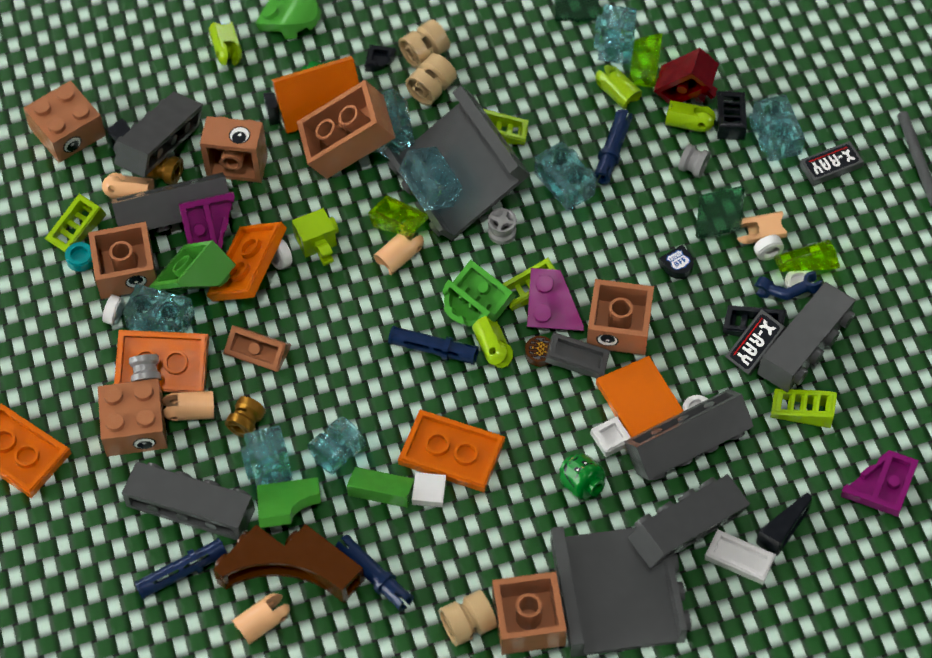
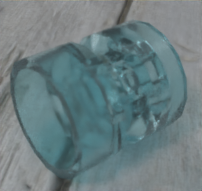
(340, 441)

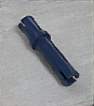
(609, 155)
(426, 343)
(383, 581)
(147, 586)

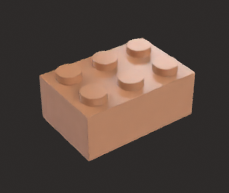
(345, 129)

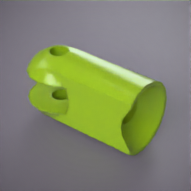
(225, 43)
(617, 86)
(690, 116)
(492, 342)

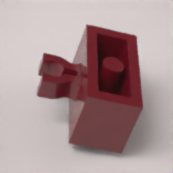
(687, 78)

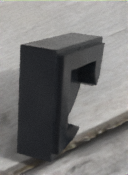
(379, 58)

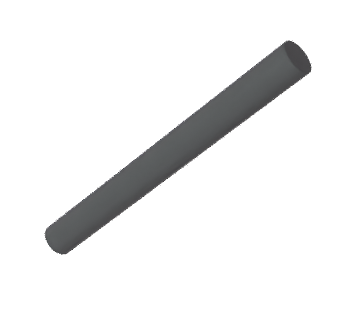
(917, 154)

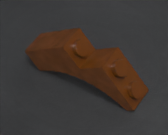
(303, 557)

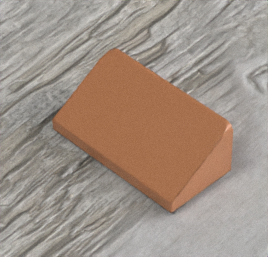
(256, 348)

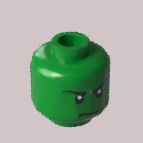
(582, 476)

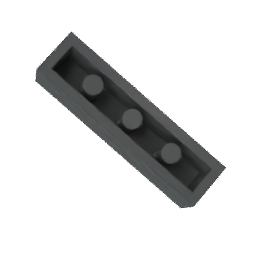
(157, 134)
(160, 205)
(806, 337)
(689, 435)
(188, 500)
(688, 520)

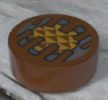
(536, 350)

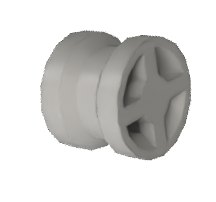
(694, 160)
(496, 221)
(144, 367)

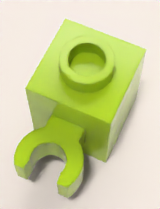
(316, 234)

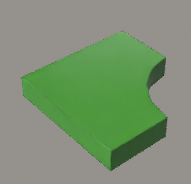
(283, 500)

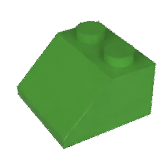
(195, 268)

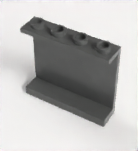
(477, 158)
(614, 596)

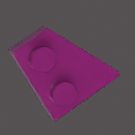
(206, 218)
(551, 302)
(884, 483)

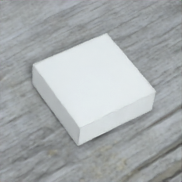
(610, 436)
(429, 489)

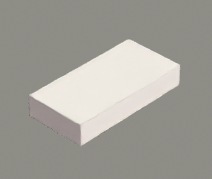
(740, 557)

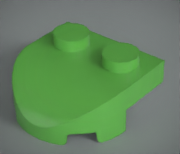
(289, 16)
(475, 296)

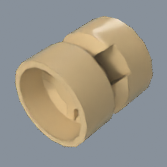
(421, 44)
(431, 79)
(467, 618)

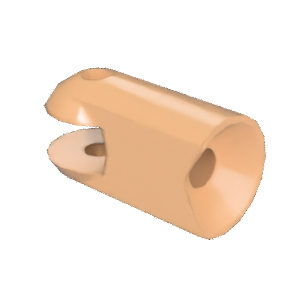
(120, 185)
(762, 226)
(398, 251)
(189, 406)
(261, 618)

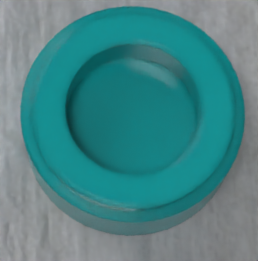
(79, 257)

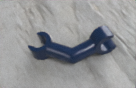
(767, 287)

